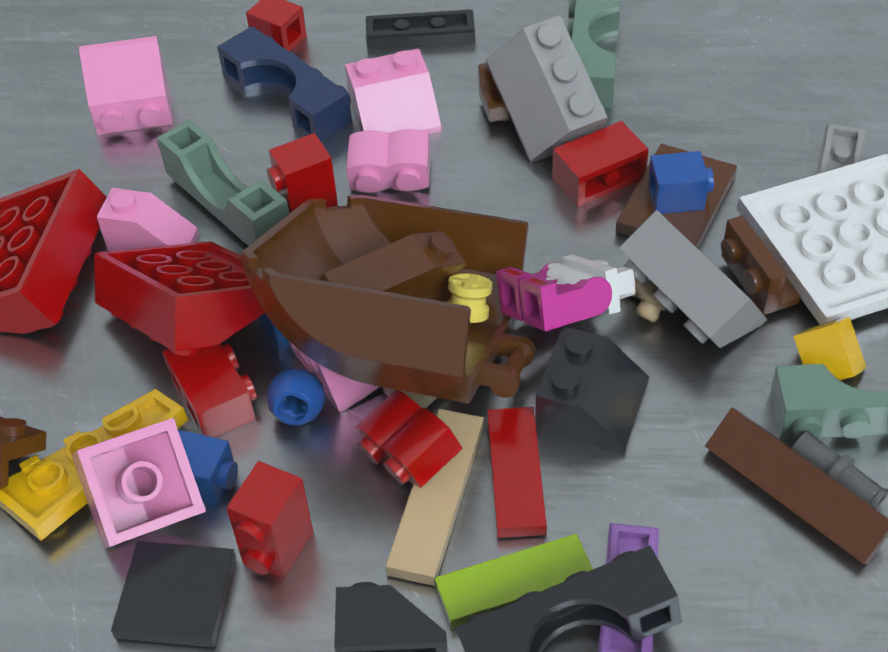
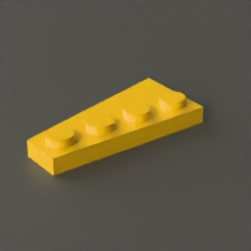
(50, 488)

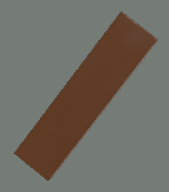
(800, 485)

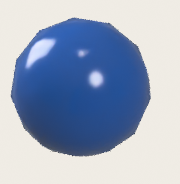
(295, 396)

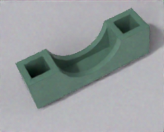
(588, 25)
(198, 168)
(818, 402)

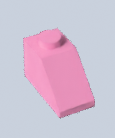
(141, 221)

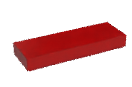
(516, 473)

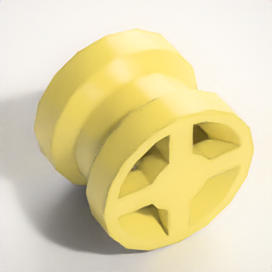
(471, 292)

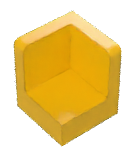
(833, 346)

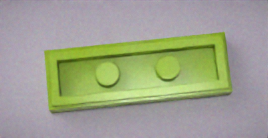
(506, 578)

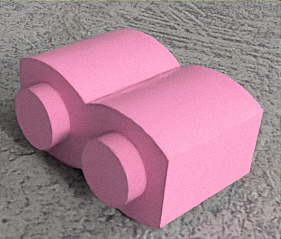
(388, 160)

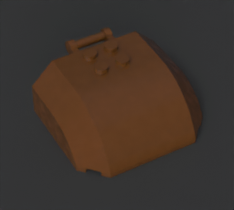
(381, 334)

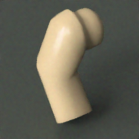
(649, 306)

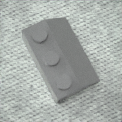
(546, 88)
(690, 282)

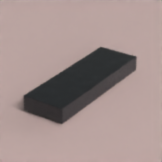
(420, 29)

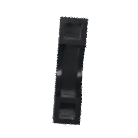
(624, 595)

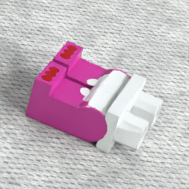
(563, 291)

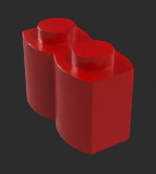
(407, 439)

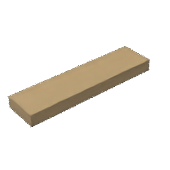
(434, 507)

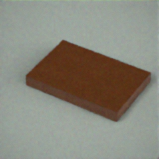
(691, 223)

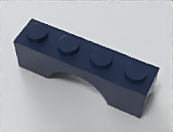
(259, 62)

